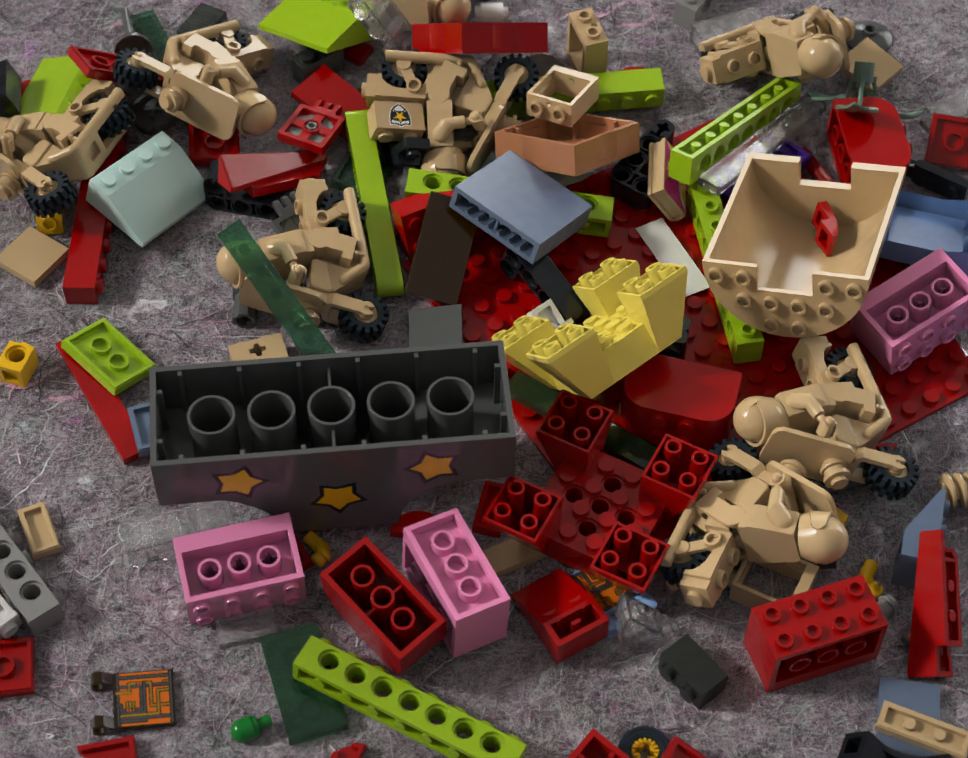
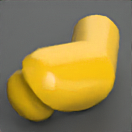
(321, 548)
(868, 570)

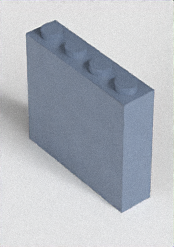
(520, 206)

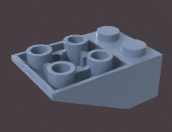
(906, 557)

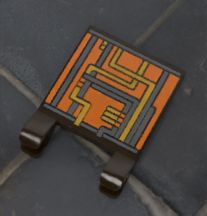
(139, 700)

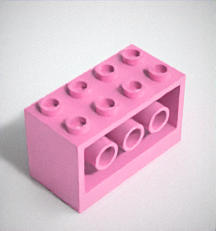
(913, 312)
(240, 568)
(456, 580)

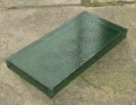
(304, 710)

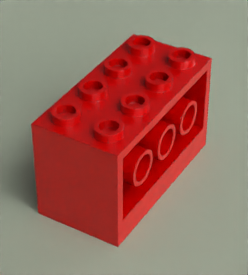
(814, 633)

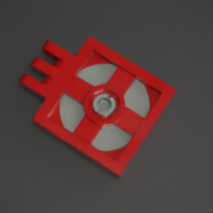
(313, 127)

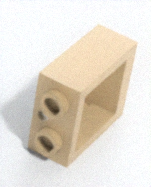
(586, 42)
(558, 80)
(801, 571)

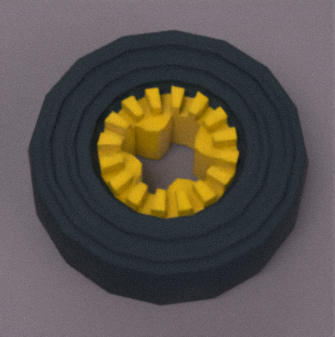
(643, 738)

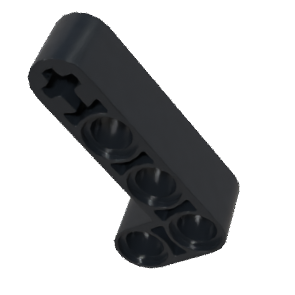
(630, 174)
(239, 201)
(546, 283)

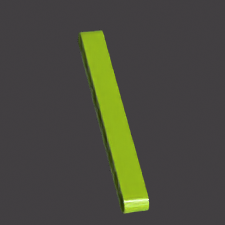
(372, 192)

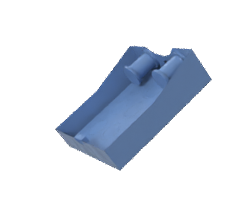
(924, 225)

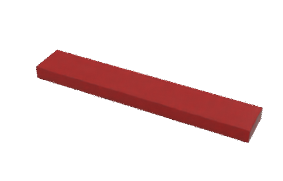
(106, 407)

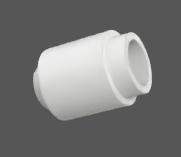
(491, 12)

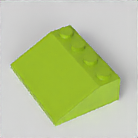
(316, 24)
(53, 86)

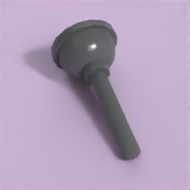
(130, 38)

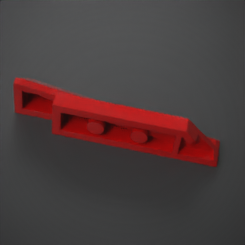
(268, 172)

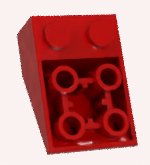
(408, 218)
(562, 614)

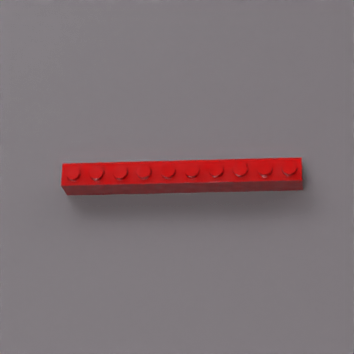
(90, 242)

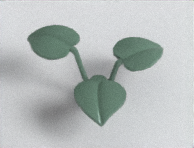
(862, 77)

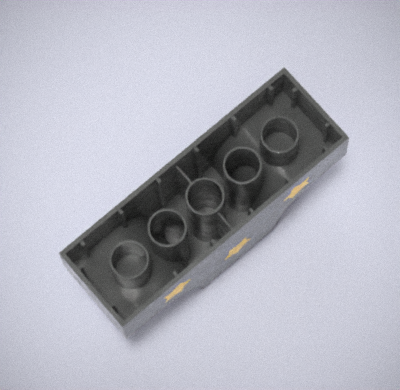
(332, 432)

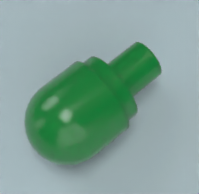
(249, 728)

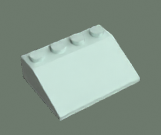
(148, 189)

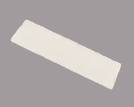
(669, 250)

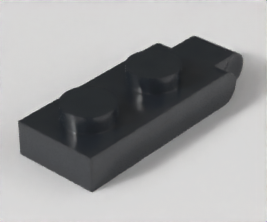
(937, 180)

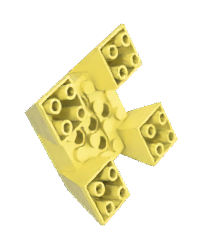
(628, 326)

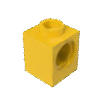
(18, 363)

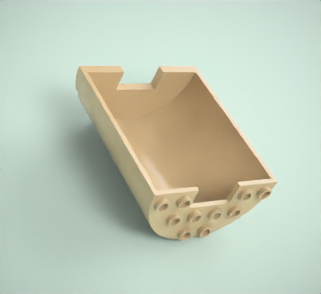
(766, 252)

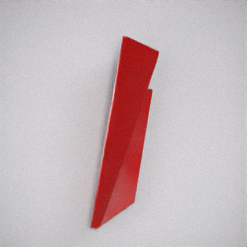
(935, 609)

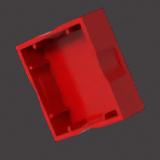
(481, 37)

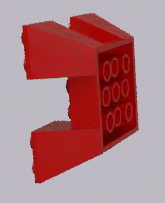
(597, 507)

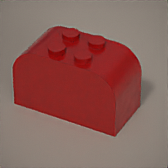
(867, 137)
(680, 400)
(382, 606)

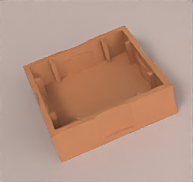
(570, 150)

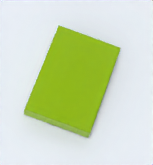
(108, 356)

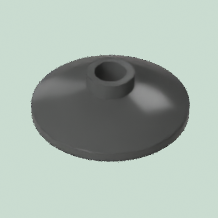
(873, 30)

